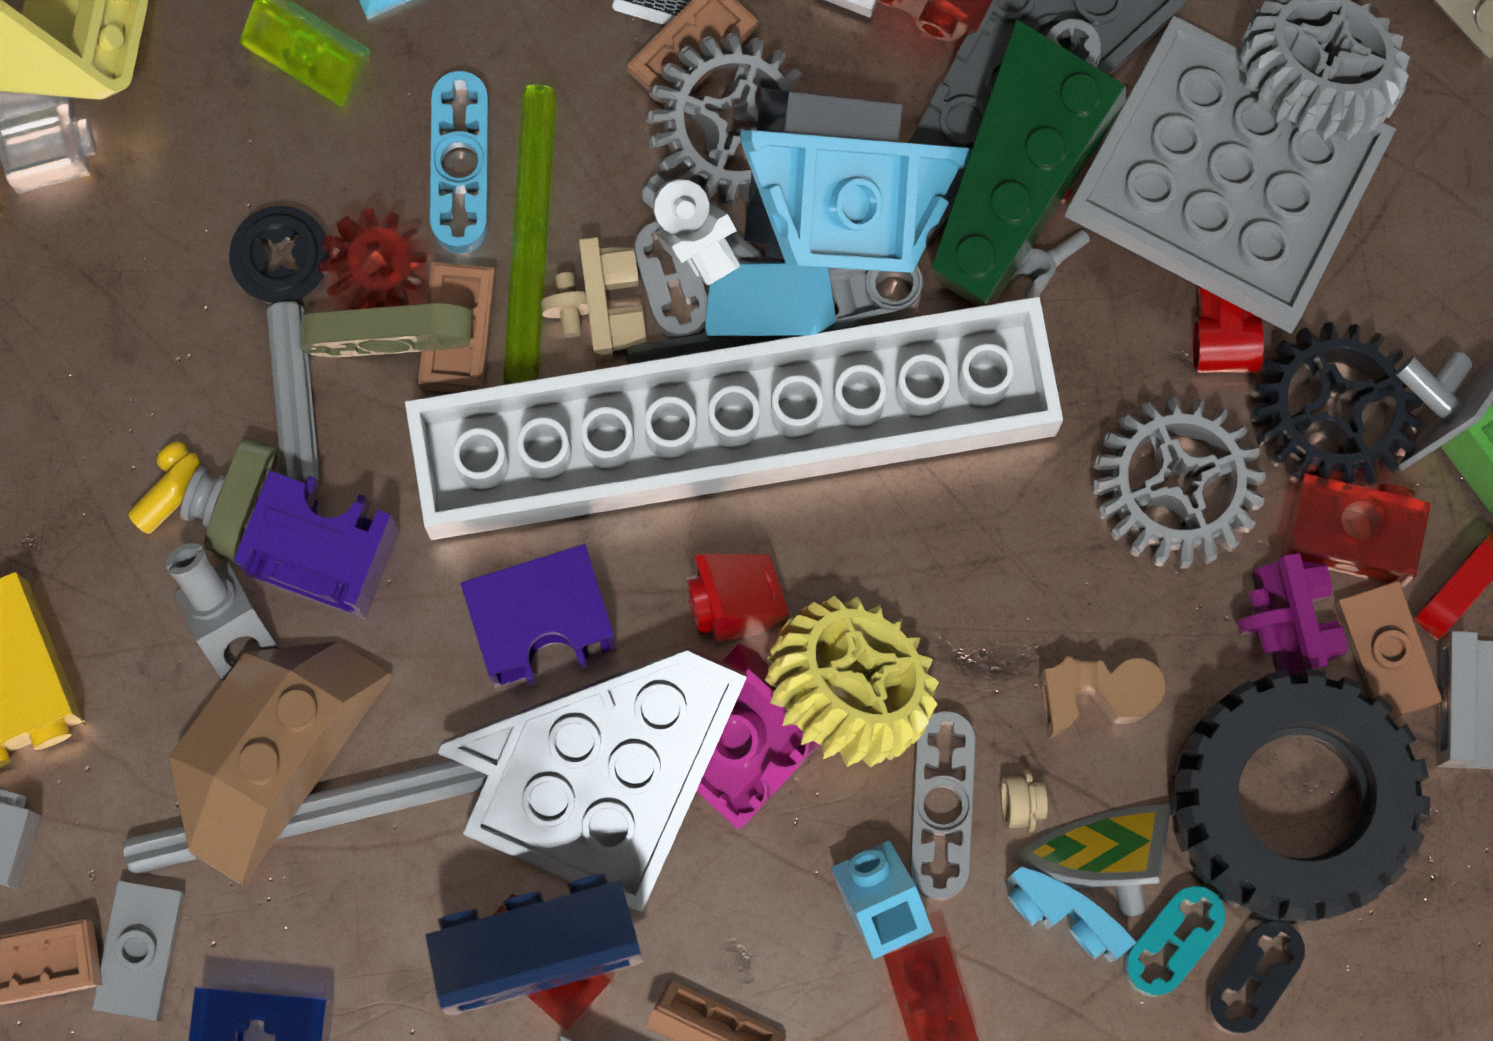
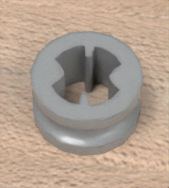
(1079, 28)
(201, 495)

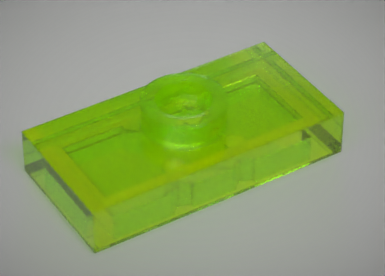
(306, 48)

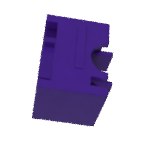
(312, 555)
(534, 607)

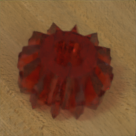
(351, 254)

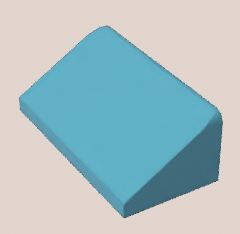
(770, 301)

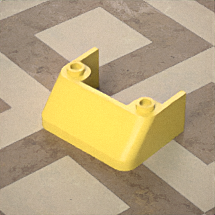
(70, 47)

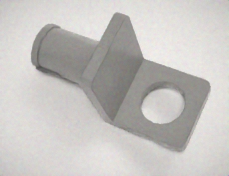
(214, 605)

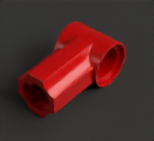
(1226, 337)

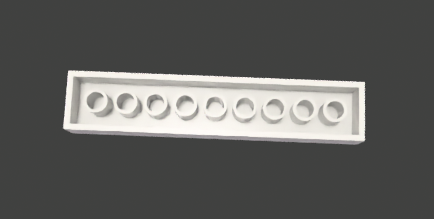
(733, 418)

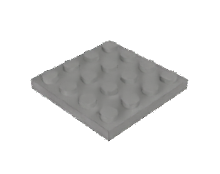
(1221, 187)

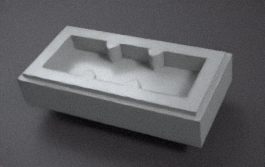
(138, 951)

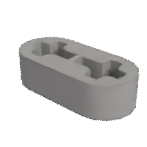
(657, 288)

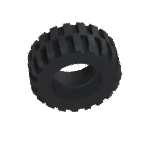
(1369, 747)

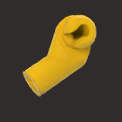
(169, 490)

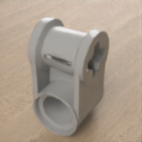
(860, 302)

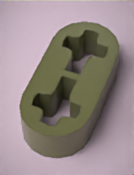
(239, 496)

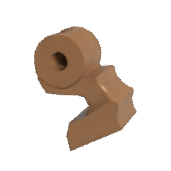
(1123, 695)

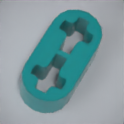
(1186, 951)

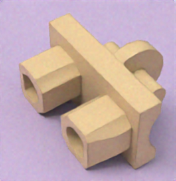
(602, 271)

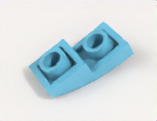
(1050, 900)

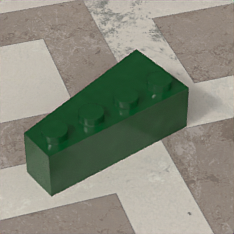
(1026, 156)

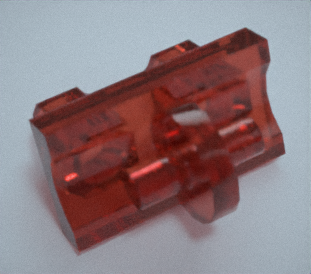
(929, 992)

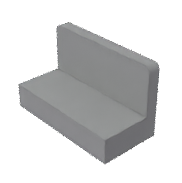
(1467, 703)

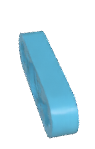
(443, 118)

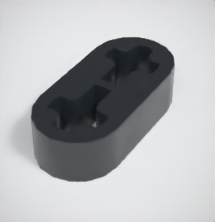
(1267, 988)

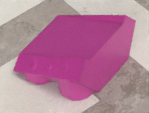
(754, 748)

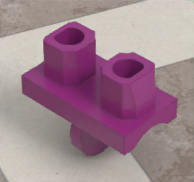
(1287, 616)

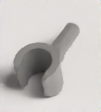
(1042, 265)

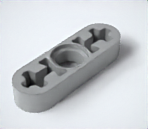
(956, 855)

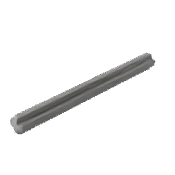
(326, 809)

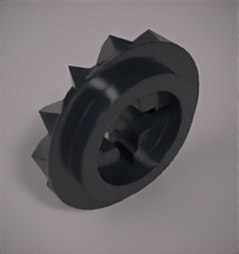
(278, 227)

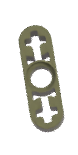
(385, 330)

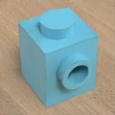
(881, 899)

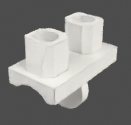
(694, 229)

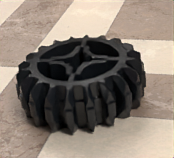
(1328, 382)

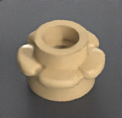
(1023, 801)

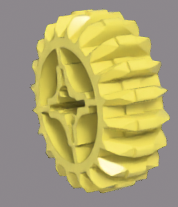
(845, 694)

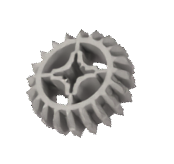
(1324, 65)
(742, 91)
(1188, 510)

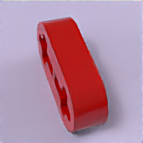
(1458, 590)

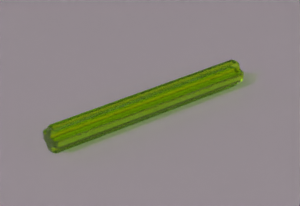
(529, 234)

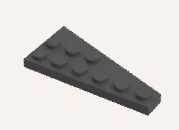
(964, 93)

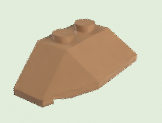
(266, 747)

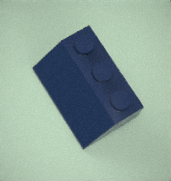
(532, 945)

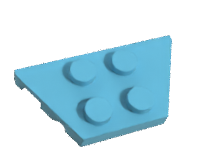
(851, 198)

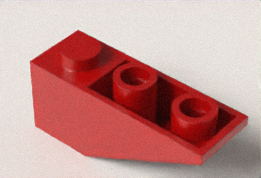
(735, 596)

